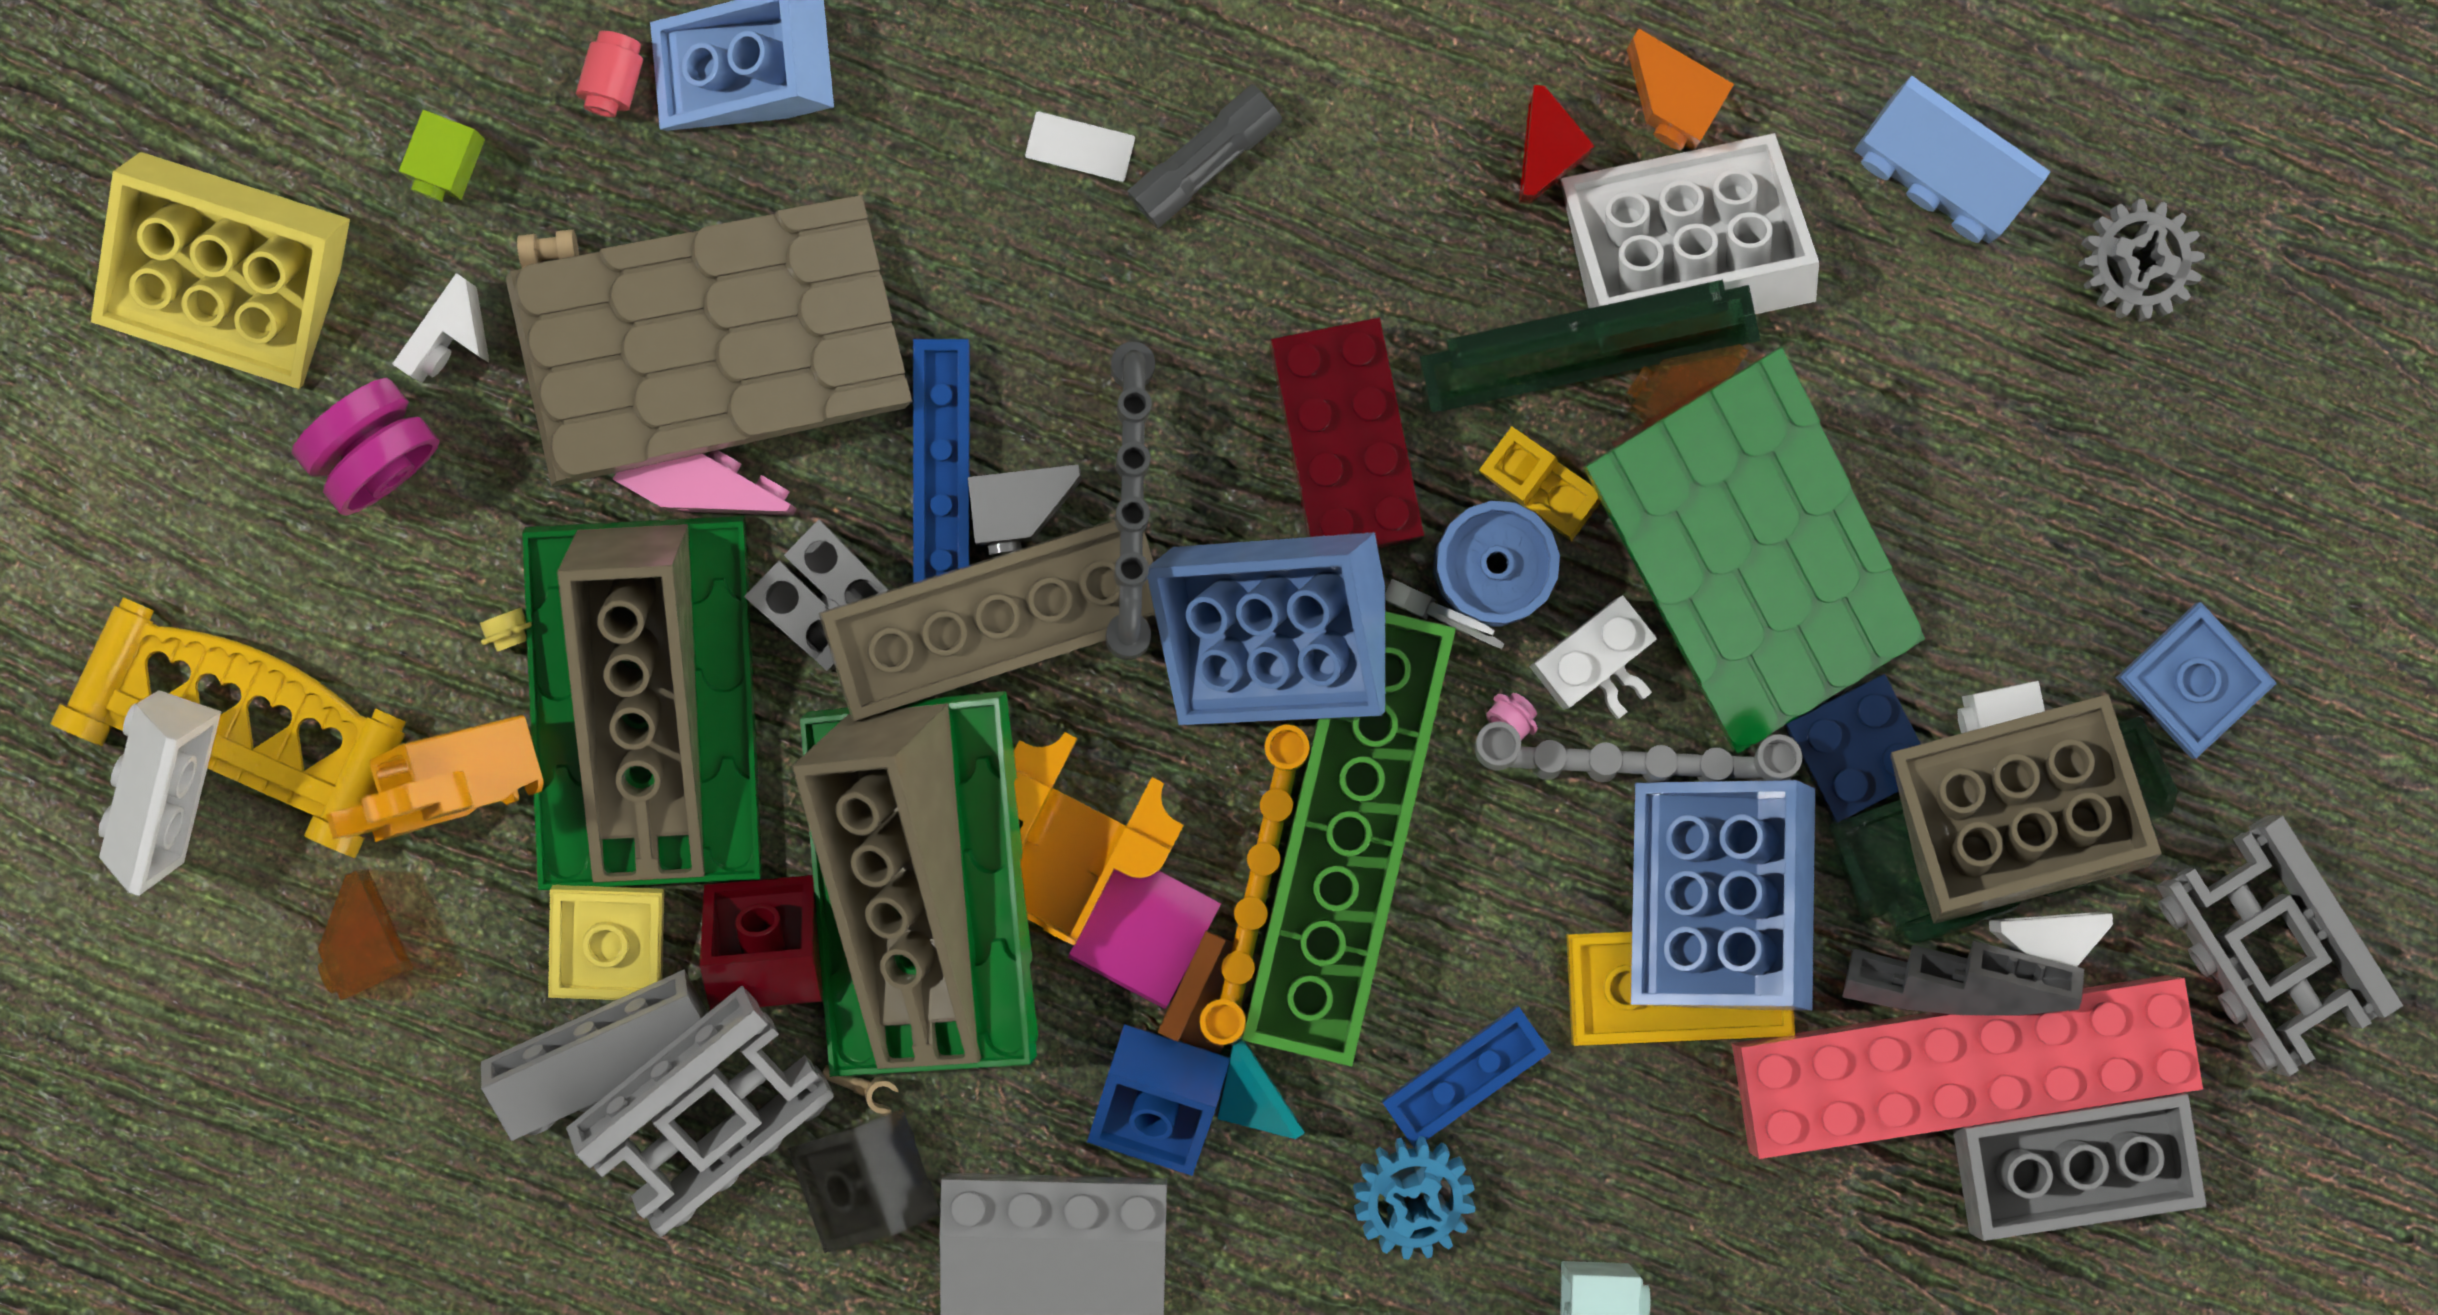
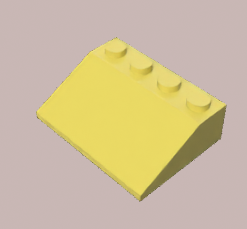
(217, 268)

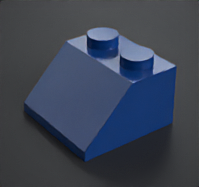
(1158, 1100)

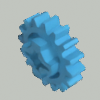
(1419, 1221)

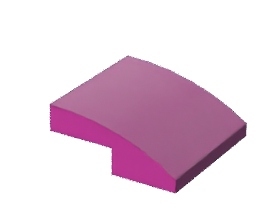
(1144, 933)

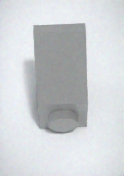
(1017, 504)

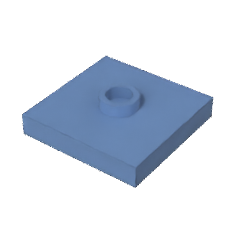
(2196, 680)

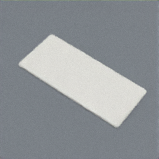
(1080, 146)

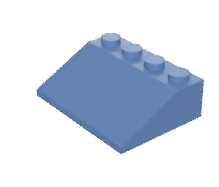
(1273, 628)
(1723, 895)

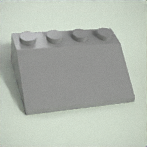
(1052, 1245)

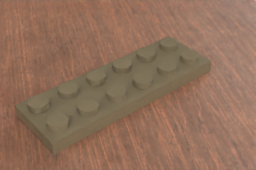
(978, 620)

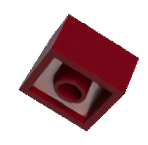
(761, 940)

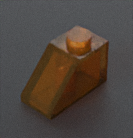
(1680, 377)
(360, 941)

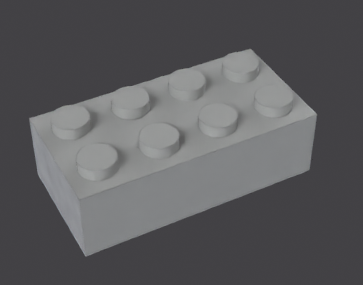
(2079, 1167)

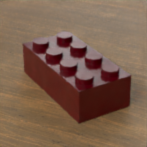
(1346, 433)

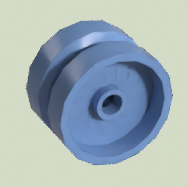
(1481, 533)

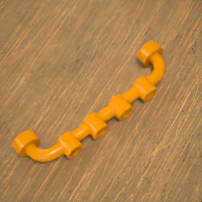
(1224, 1019)

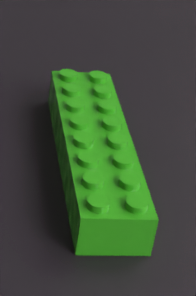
(1347, 856)

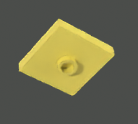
(604, 941)

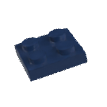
(1850, 746)

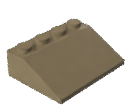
(2023, 809)

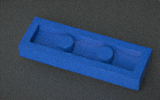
(1466, 1076)

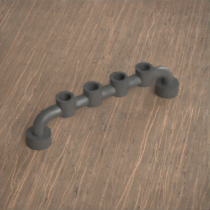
(1132, 369)

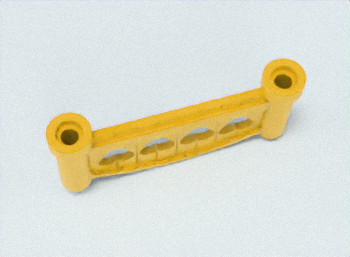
(120, 677)

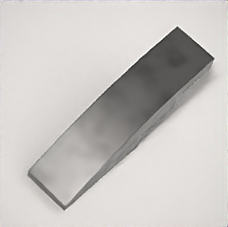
(1983, 984)

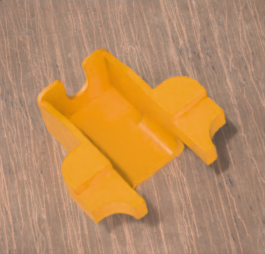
(443, 779)
(1076, 848)

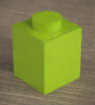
(441, 157)

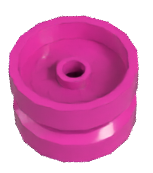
(365, 446)

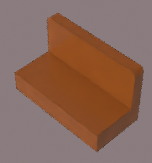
(1198, 988)

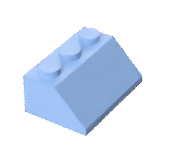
(1950, 162)

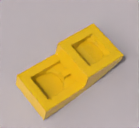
(1541, 483)

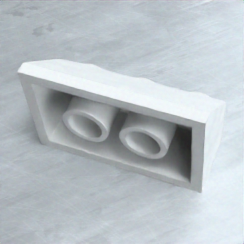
(156, 789)

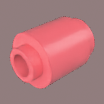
(610, 74)

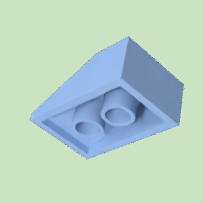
(741, 63)

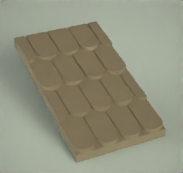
(707, 339)

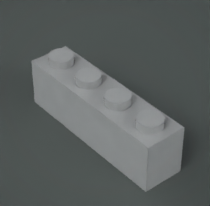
(587, 1056)

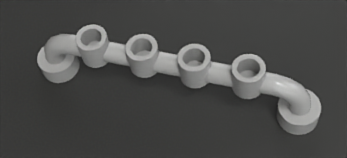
(1500, 747)

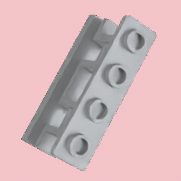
(2316, 921)
(676, 1081)

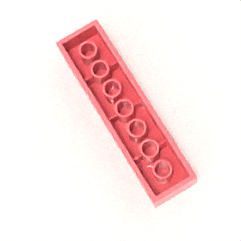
(1965, 1069)

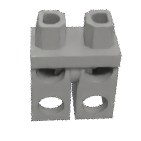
(795, 606)

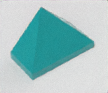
(1252, 1097)

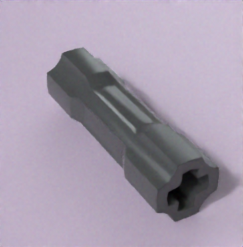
(1175, 181)

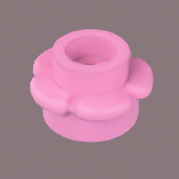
(1514, 711)

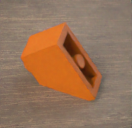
(1675, 91)

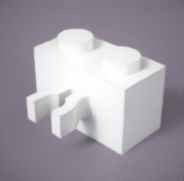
(1594, 654)

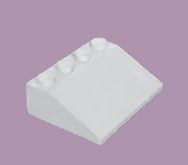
(1693, 223)

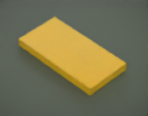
(1603, 1009)

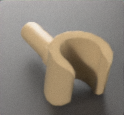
(863, 1087)

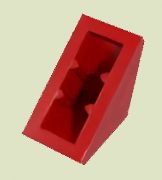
(1551, 145)

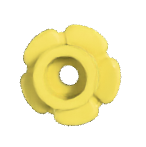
(505, 629)

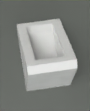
(2054, 937)

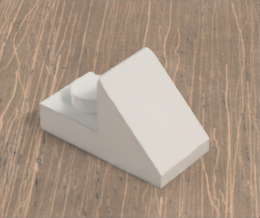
(452, 317)

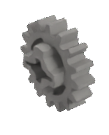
(2164, 266)

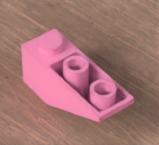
(706, 486)

